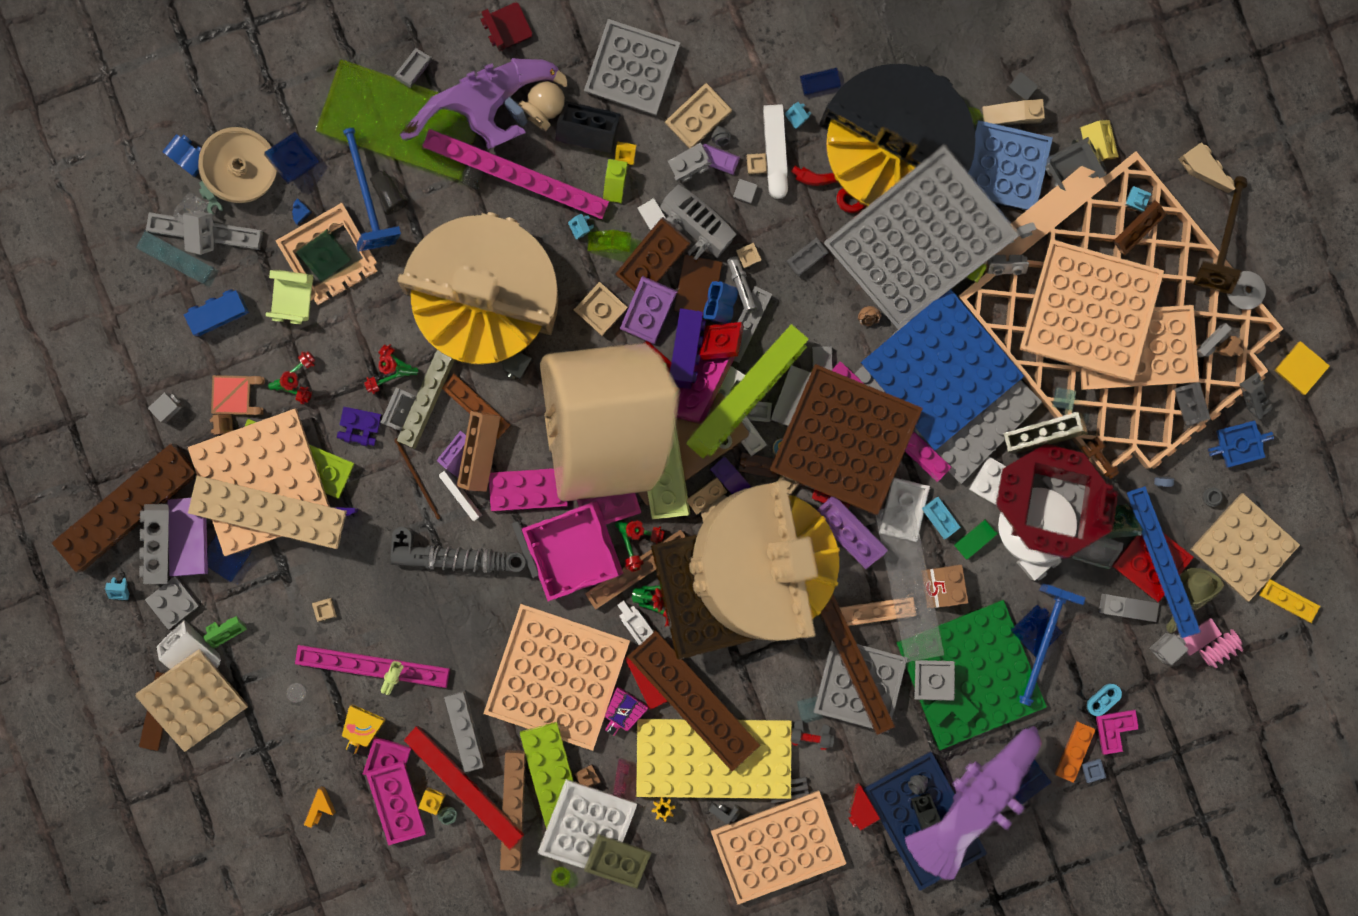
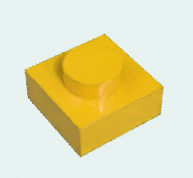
(625, 152)

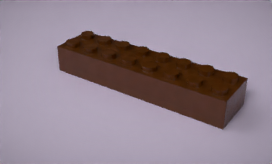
(121, 509)

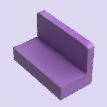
(452, 456)

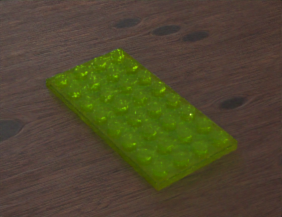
(381, 110)

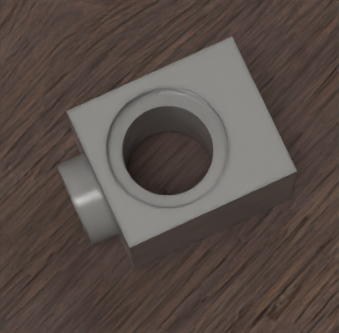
(165, 407)

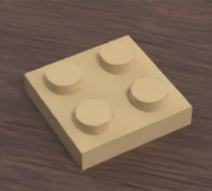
(600, 309)

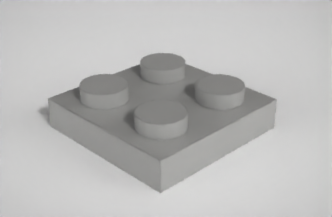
(172, 602)
(934, 680)

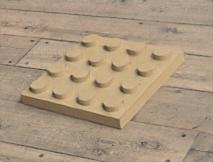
(1244, 547)
(191, 700)

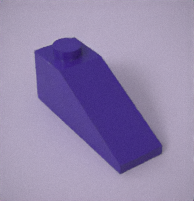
(729, 476)

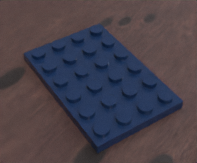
(893, 804)

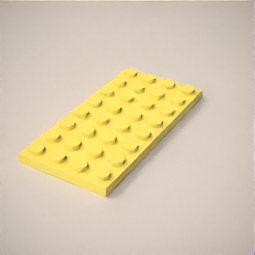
(680, 764)

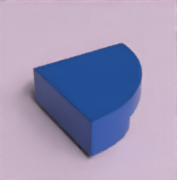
(300, 212)

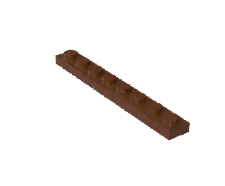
(856, 667)

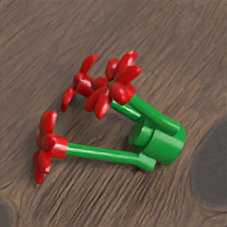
(643, 596)

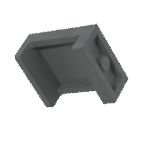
(1073, 157)

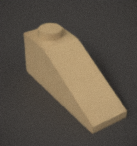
(1014, 112)

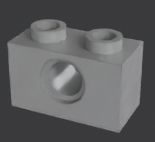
(1169, 648)

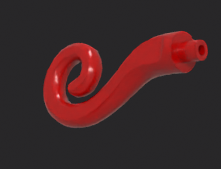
(813, 179)

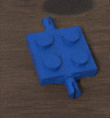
(1240, 444)

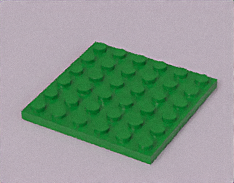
(988, 672)

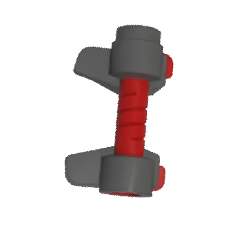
(823, 739)

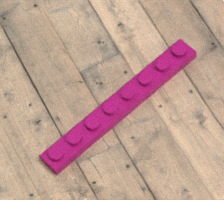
(916, 447)

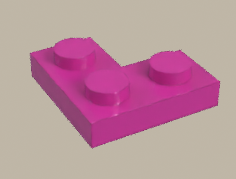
(1110, 727)

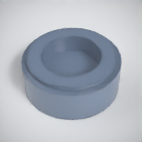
(1164, 481)

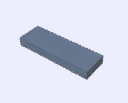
(515, 111)

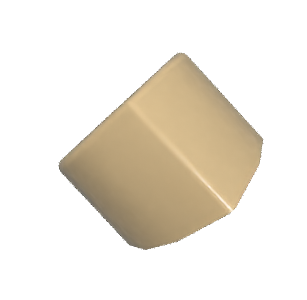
(607, 419)

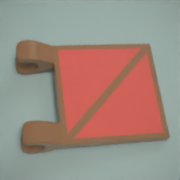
(232, 395)

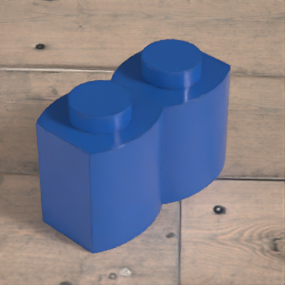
(183, 154)
(720, 302)

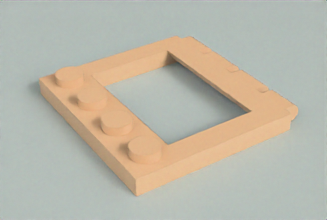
(329, 220)

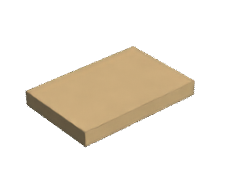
(698, 116)

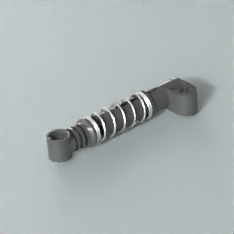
(450, 558)

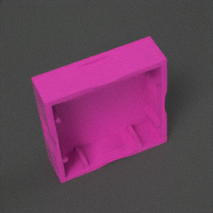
(572, 551)

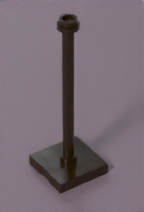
(1217, 275)

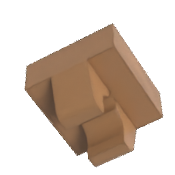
(1230, 347)
(222, 423)
(587, 776)

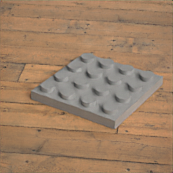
(632, 67)
(838, 696)

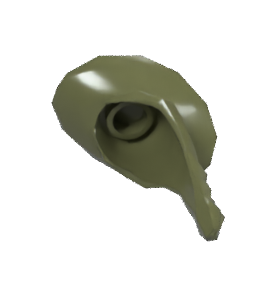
(1200, 588)

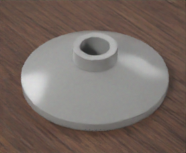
(1245, 300)

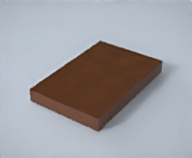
(695, 283)

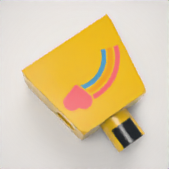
(360, 727)

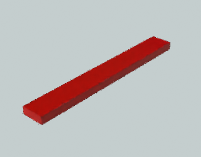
(464, 787)

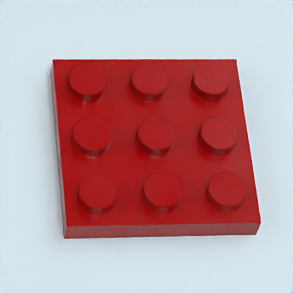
(1138, 567)

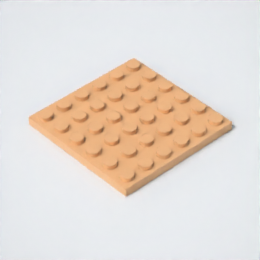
(1091, 310)
(263, 457)
(557, 675)

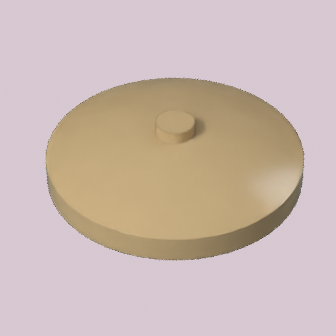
(235, 165)

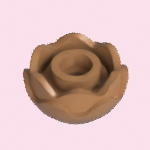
(869, 315)

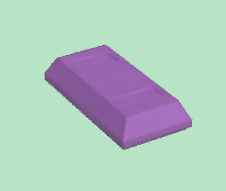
(721, 159)

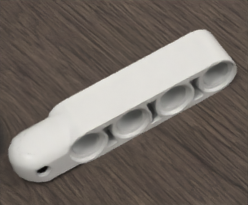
(775, 150)

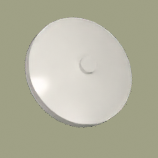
(1046, 511)

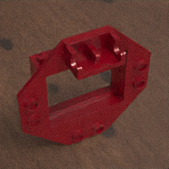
(1063, 464)

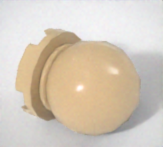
(543, 103)

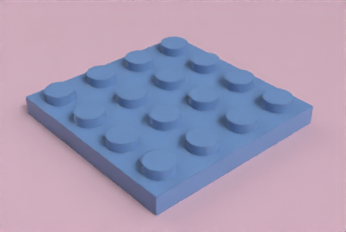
(1009, 164)

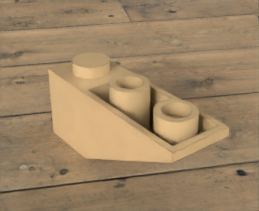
(1204, 167)

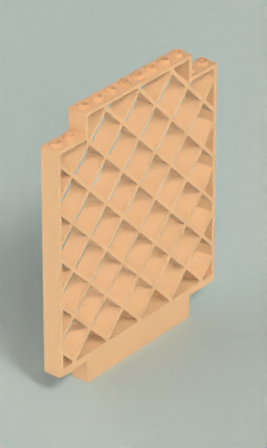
(1046, 216)

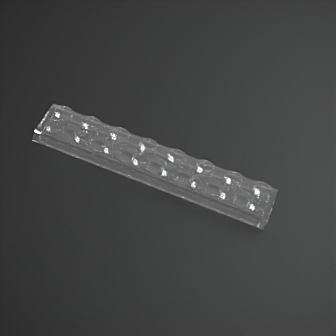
(909, 583)

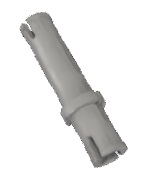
(739, 278)

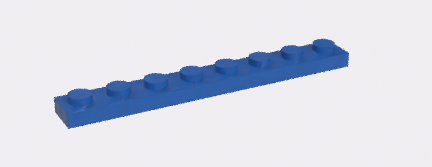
(1163, 563)

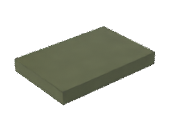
(617, 861)

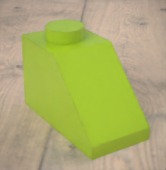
(615, 180)

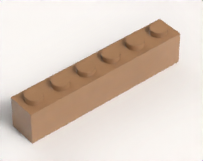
(513, 805)

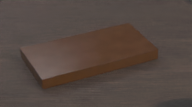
(654, 254)

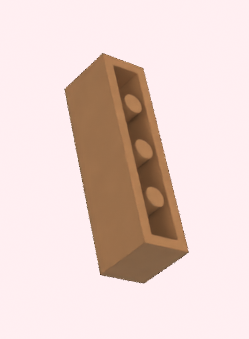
(478, 451)

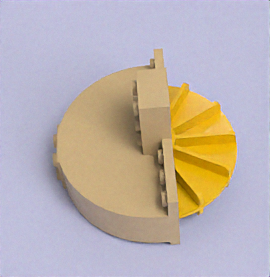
(481, 288)
(765, 563)

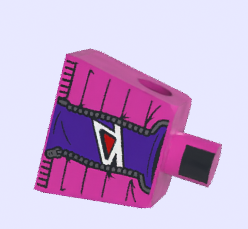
(623, 711)

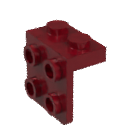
(506, 26)

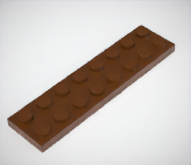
(693, 701)

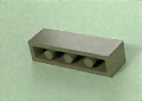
(1045, 433)

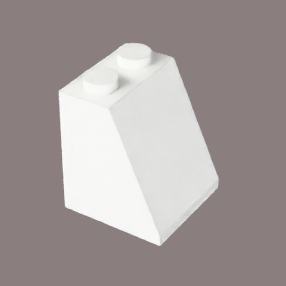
(182, 643)

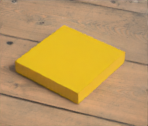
(1301, 368)

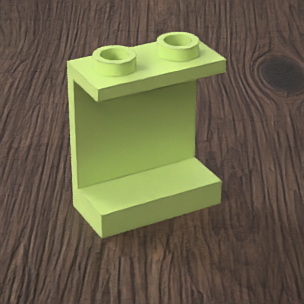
(290, 296)

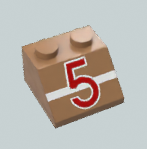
(947, 585)

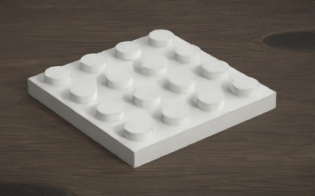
(579, 818)

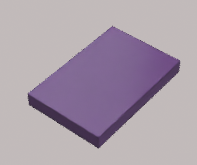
(648, 309)

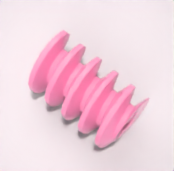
(1221, 649)

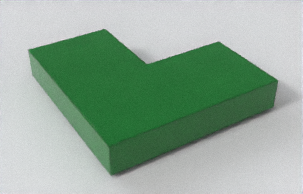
(961, 707)

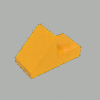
(320, 803)

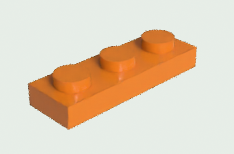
(1075, 751)

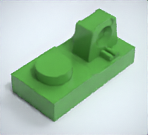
(218, 634)

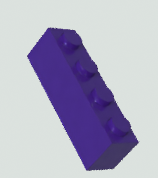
(685, 348)

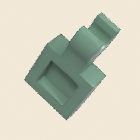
(213, 200)

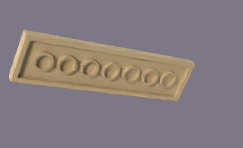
(267, 512)

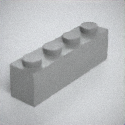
(465, 731)

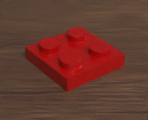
(721, 341)

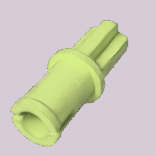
(391, 677)

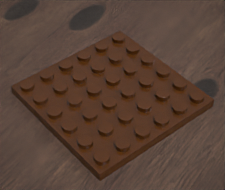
(846, 439)

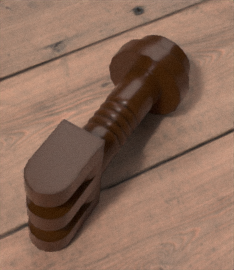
(1095, 451)

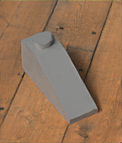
(1128, 607)

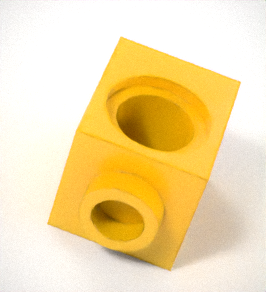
(432, 801)

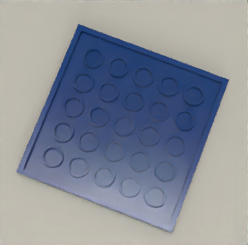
(944, 366)

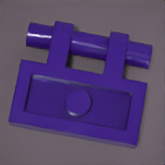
(360, 420)

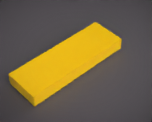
(1289, 600)

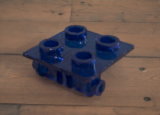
(1032, 628)

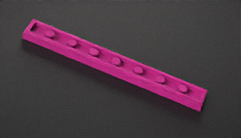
(370, 665)

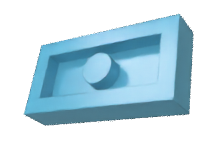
(941, 518)

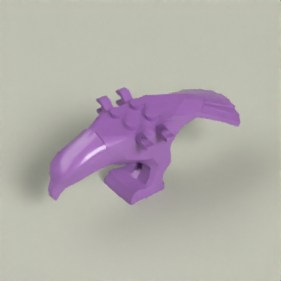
(977, 802)

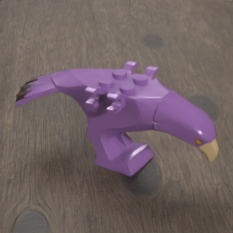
(483, 94)

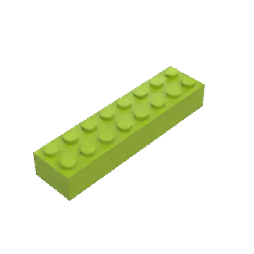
(748, 392)

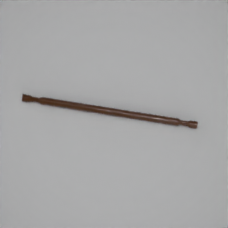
(417, 479)

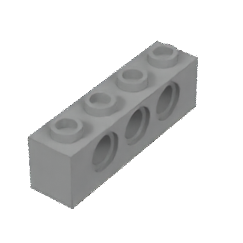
(154, 514)

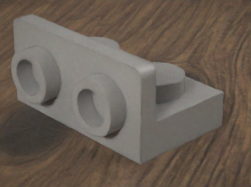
(690, 162)

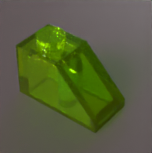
(609, 241)

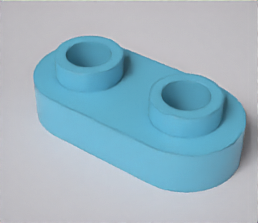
(1105, 702)

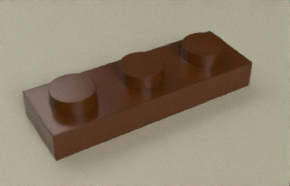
(1140, 227)

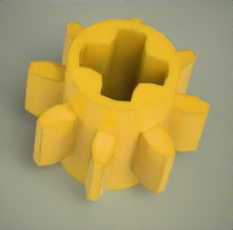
(667, 805)

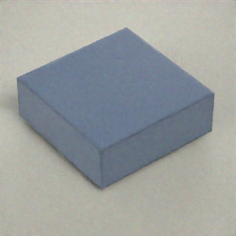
(1093, 770)

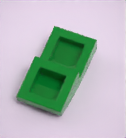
(975, 539)

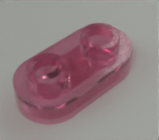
(622, 769)

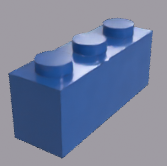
(216, 312)

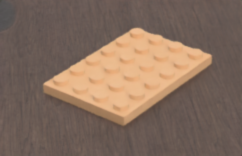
(1167, 353)
(778, 847)

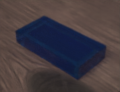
(820, 81)

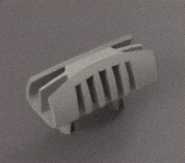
(698, 221)

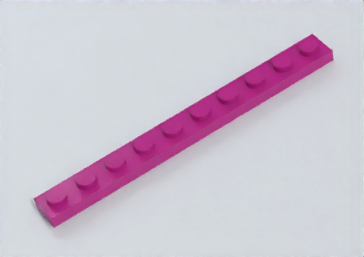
(515, 173)

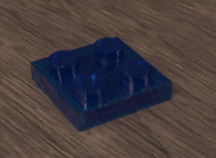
(291, 158)

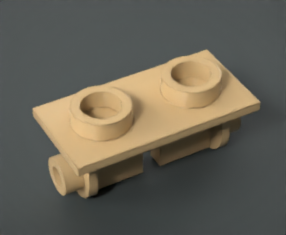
(706, 496)

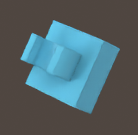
(797, 115)
(1138, 199)
(579, 226)
(117, 591)

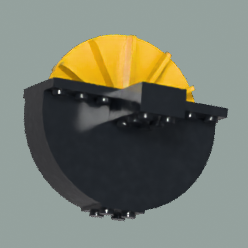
(890, 124)

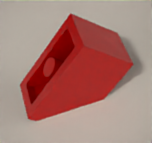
(861, 809)

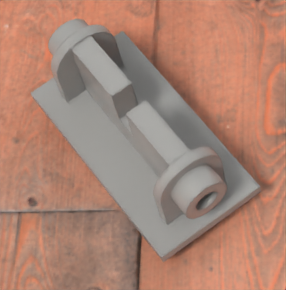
(1016, 265)

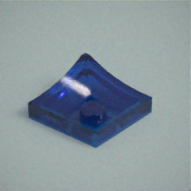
(225, 565)

